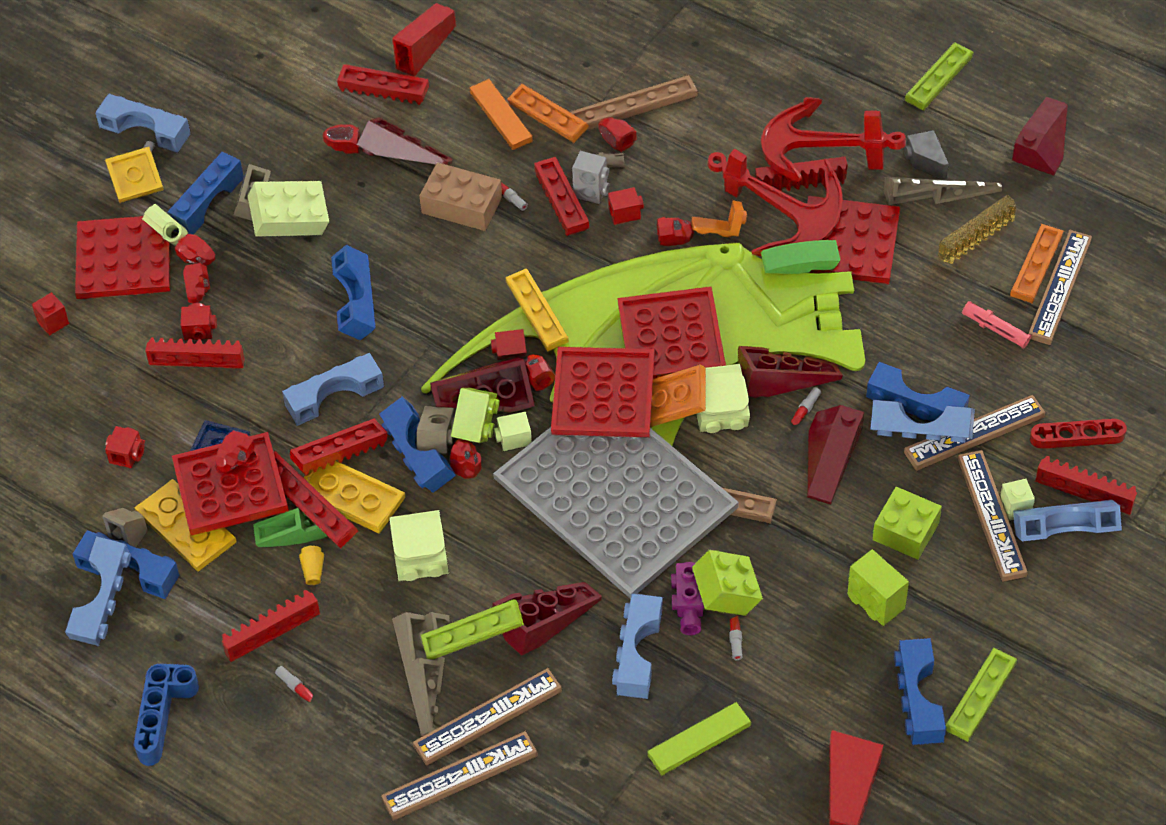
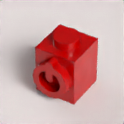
(197, 322)
(124, 447)

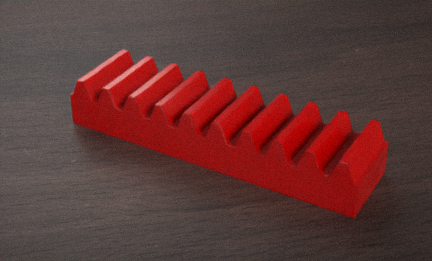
(383, 83)
(811, 172)
(561, 196)
(195, 354)
(338, 446)
(1083, 485)
(271, 626)

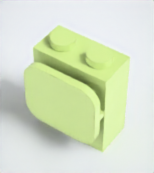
(725, 400)
(418, 545)

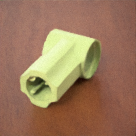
(163, 224)

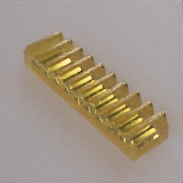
(977, 229)

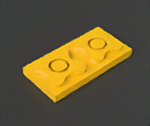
(357, 495)
(167, 517)

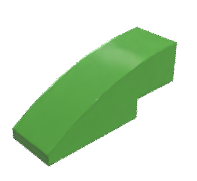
(801, 257)
(286, 529)

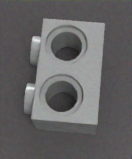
(590, 177)

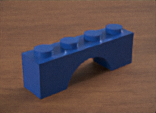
(220, 175)
(353, 271)
(888, 385)
(430, 466)
(156, 572)
(924, 719)

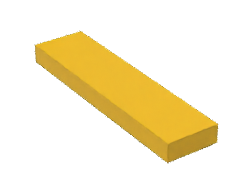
(537, 309)

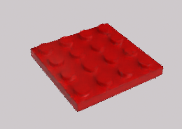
(864, 240)
(120, 258)
(676, 325)
(603, 392)
(231, 497)

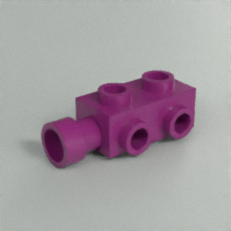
(688, 599)

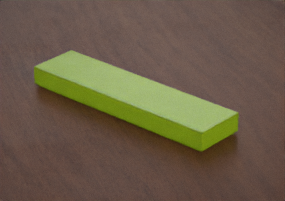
(939, 76)
(472, 629)
(980, 694)
(699, 738)

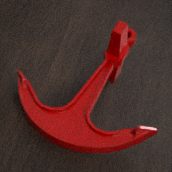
(782, 137)
(812, 220)

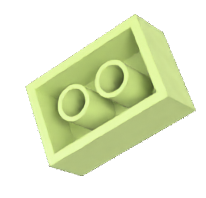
(288, 208)

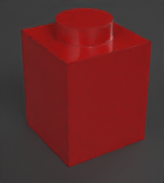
(625, 205)
(50, 313)
(509, 344)

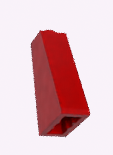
(422, 38)
(851, 776)

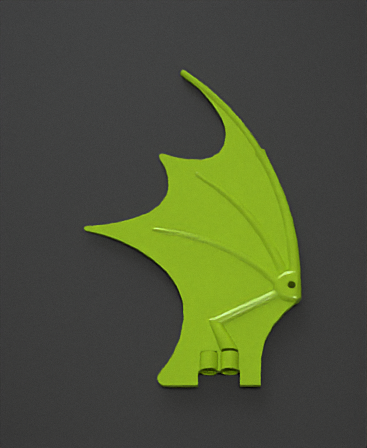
(750, 308)

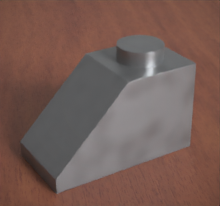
(926, 154)

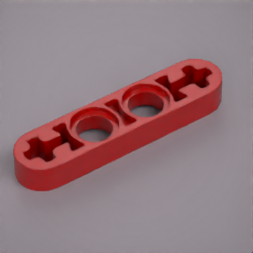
(1077, 430)

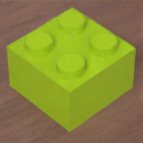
(475, 415)
(907, 523)
(727, 582)
(877, 587)

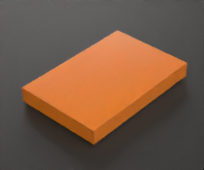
(678, 395)

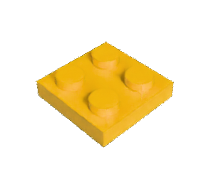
(134, 174)

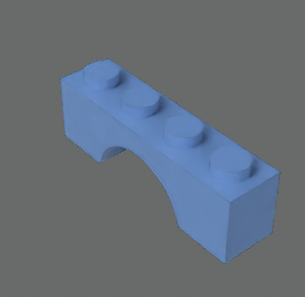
(119, 114)
(358, 376)
(953, 423)
(1046, 521)
(89, 621)
(634, 672)

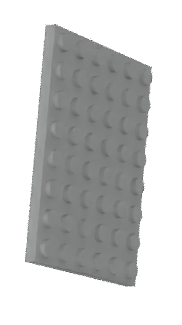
(618, 500)

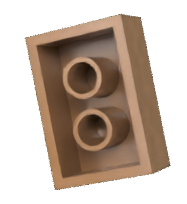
(461, 196)

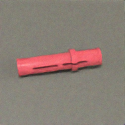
(988, 320)

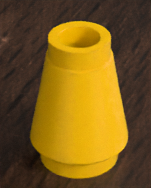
(312, 563)

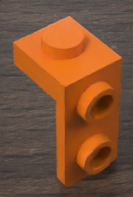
(723, 228)

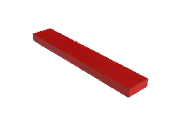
(314, 505)

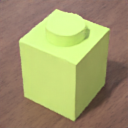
(513, 431)
(1016, 496)

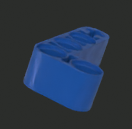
(158, 714)

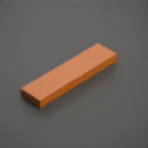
(548, 113)
(501, 114)
(1036, 263)

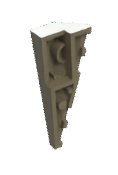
(910, 189)
(422, 674)

